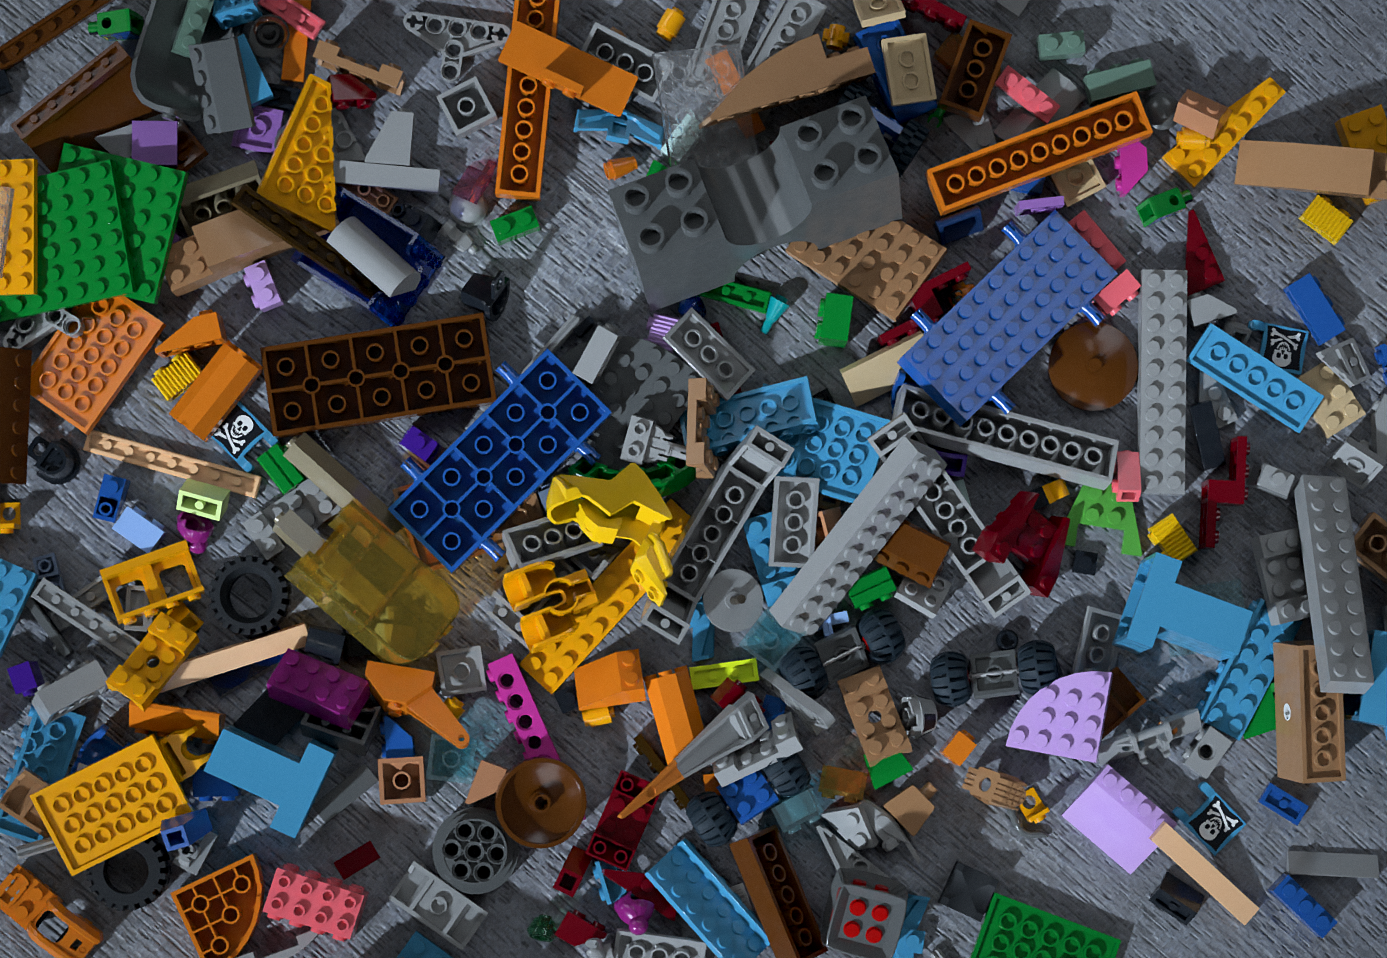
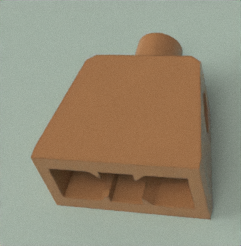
(912, 806)

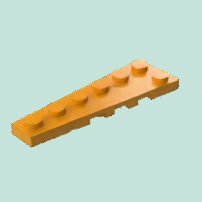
(1247, 111)

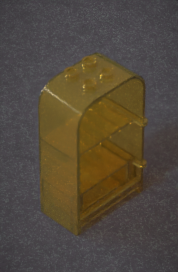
(377, 589)

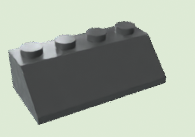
(221, 85)

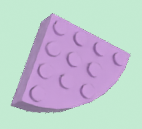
(1065, 717)

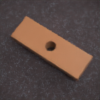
(375, 196)

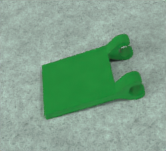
(1264, 716)

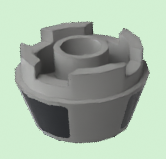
(918, 715)

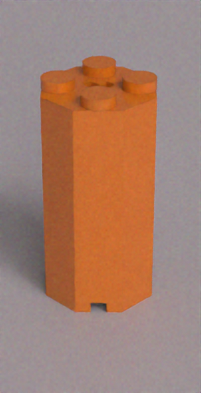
(216, 391)
(674, 710)

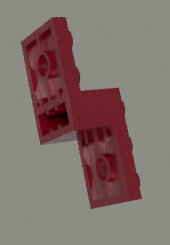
(936, 11)
(927, 301)
(1223, 492)

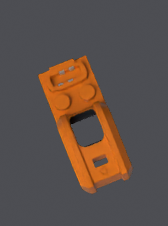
(31, 901)

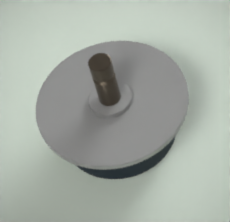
(733, 600)

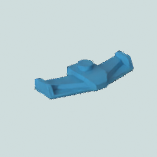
(619, 128)
(702, 634)
(911, 939)

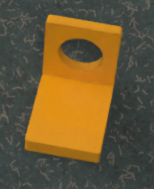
(8, 526)
(1036, 813)

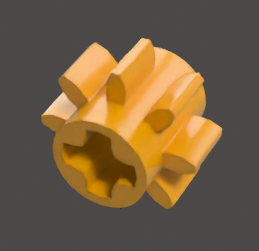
(835, 37)

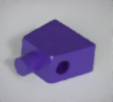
(421, 445)

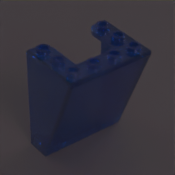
(400, 238)

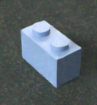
(139, 529)

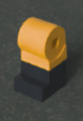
(1050, 493)

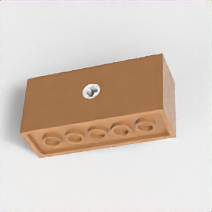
(1307, 720)

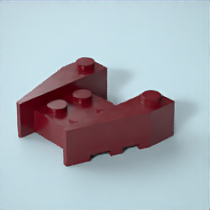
(1030, 539)

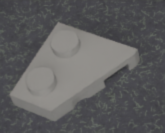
(1346, 362)

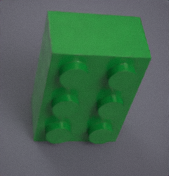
(835, 320)

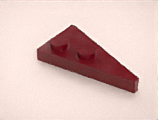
(1200, 261)
(642, 889)

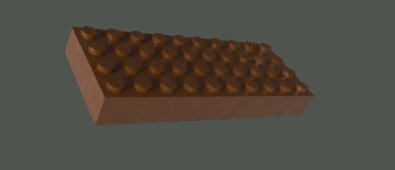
(379, 375)

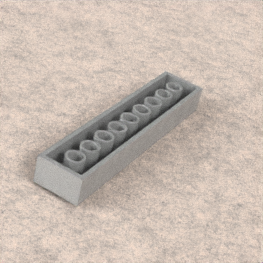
(1162, 381)
(1013, 440)
(858, 537)
(1333, 585)

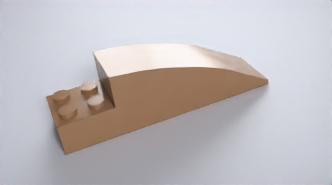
(791, 76)
(1313, 168)
(223, 248)

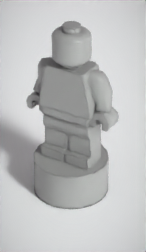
(462, 240)

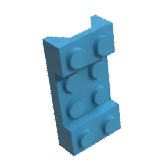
(772, 579)

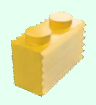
(1326, 219)
(177, 376)
(1171, 538)

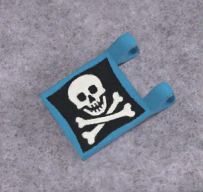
(1282, 345)
(240, 434)
(1213, 821)

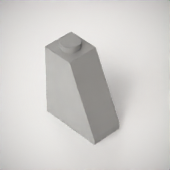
(394, 140)

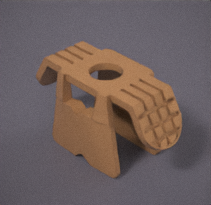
(1004, 788)

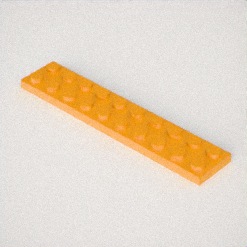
(616, 596)

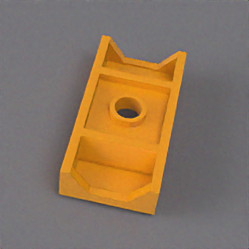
(165, 641)

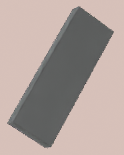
(345, 793)

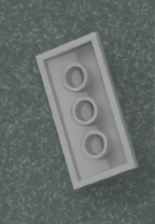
(1057, 88)
(708, 353)
(793, 520)
(1095, 642)
(656, 946)

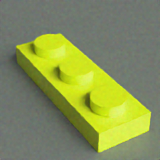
(715, 674)

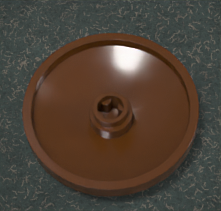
(1092, 366)
(540, 802)

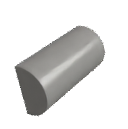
(626, 55)
(374, 257)
(544, 542)

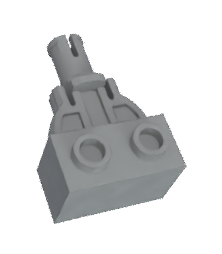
(646, 442)
(195, 855)

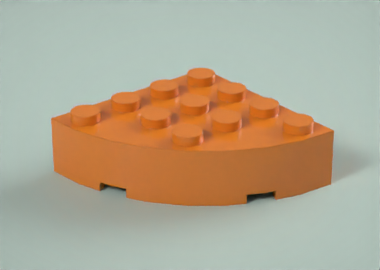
(223, 908)

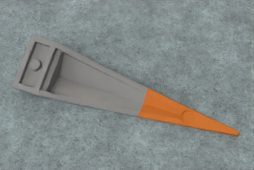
(728, 732)

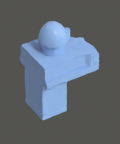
(833, 619)

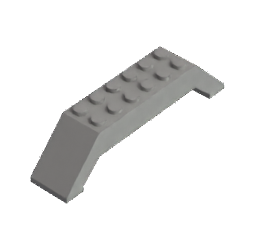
(957, 523)
(714, 529)

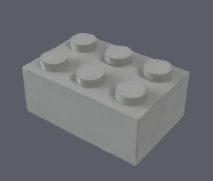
(69, 691)

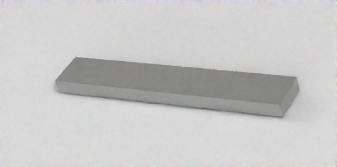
(386, 176)

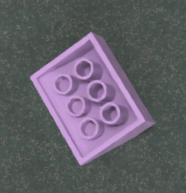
(1117, 818)

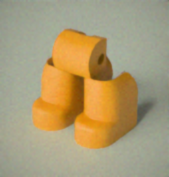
(539, 582)

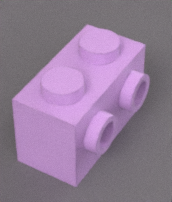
(264, 287)

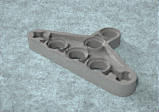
(444, 38)
(40, 328)
(809, 711)

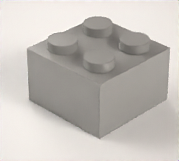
(467, 108)

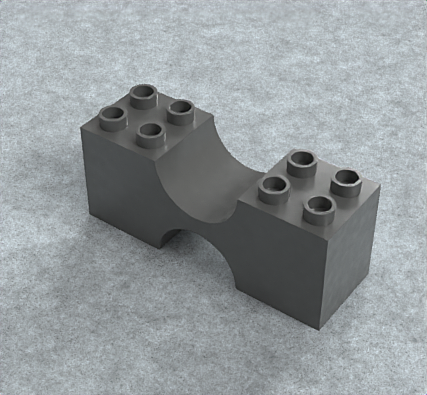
(812, 185)

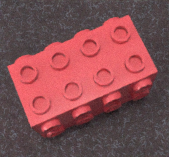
(315, 902)

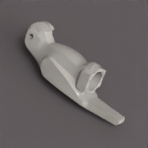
(886, 828)

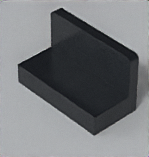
(1177, 898)

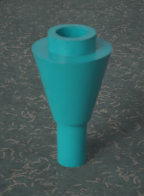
(776, 308)

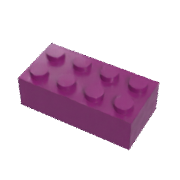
(318, 689)

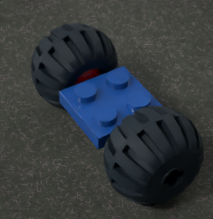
(745, 799)

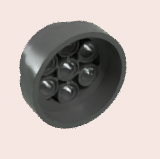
(449, 832)

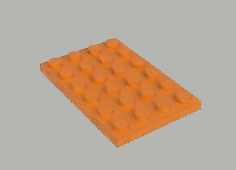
(86, 373)

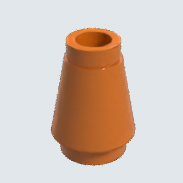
(619, 167)

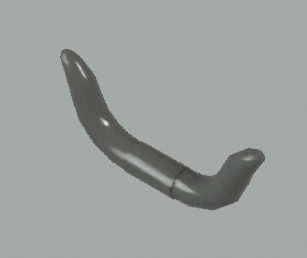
(1021, 829)

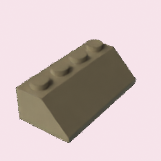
(213, 194)

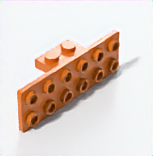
(567, 69)

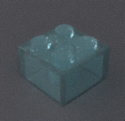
(769, 641)
(449, 762)
(797, 810)

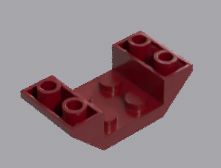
(618, 838)

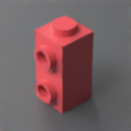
(1111, 297)
(1127, 477)

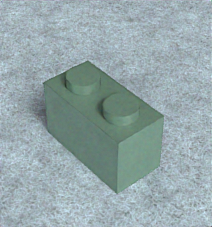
(1060, 46)

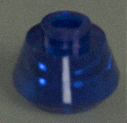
(694, 302)

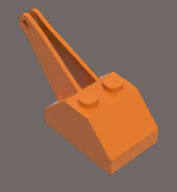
(412, 692)

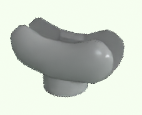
(598, 949)

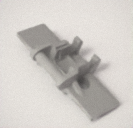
(1157, 736)

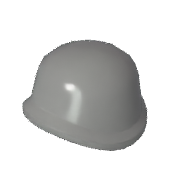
(466, 212)

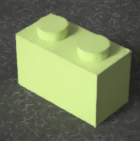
(203, 499)

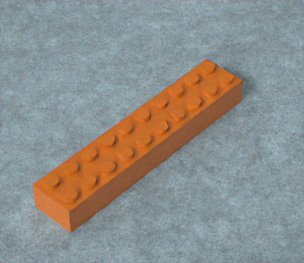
(526, 114)
(1038, 153)

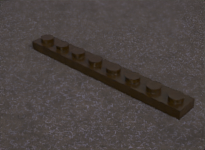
(302, 239)

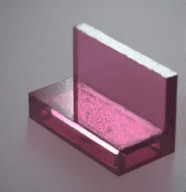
(474, 182)

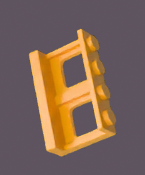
(147, 570)

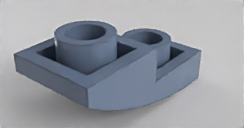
(48, 567)

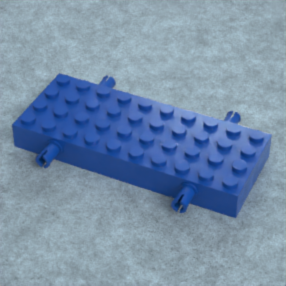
(1007, 318)
(500, 461)

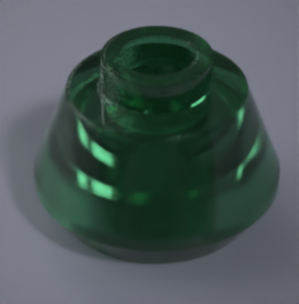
(542, 928)

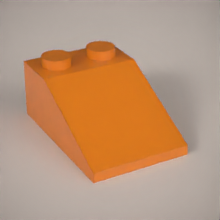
(198, 333)
(610, 681)

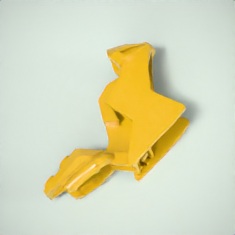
(614, 512)

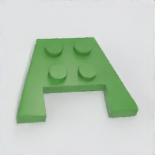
(1100, 509)

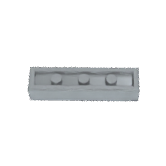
(1332, 864)

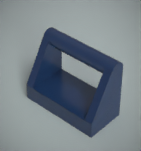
(959, 225)

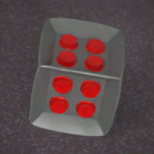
(864, 914)

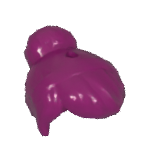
(195, 530)
(634, 913)

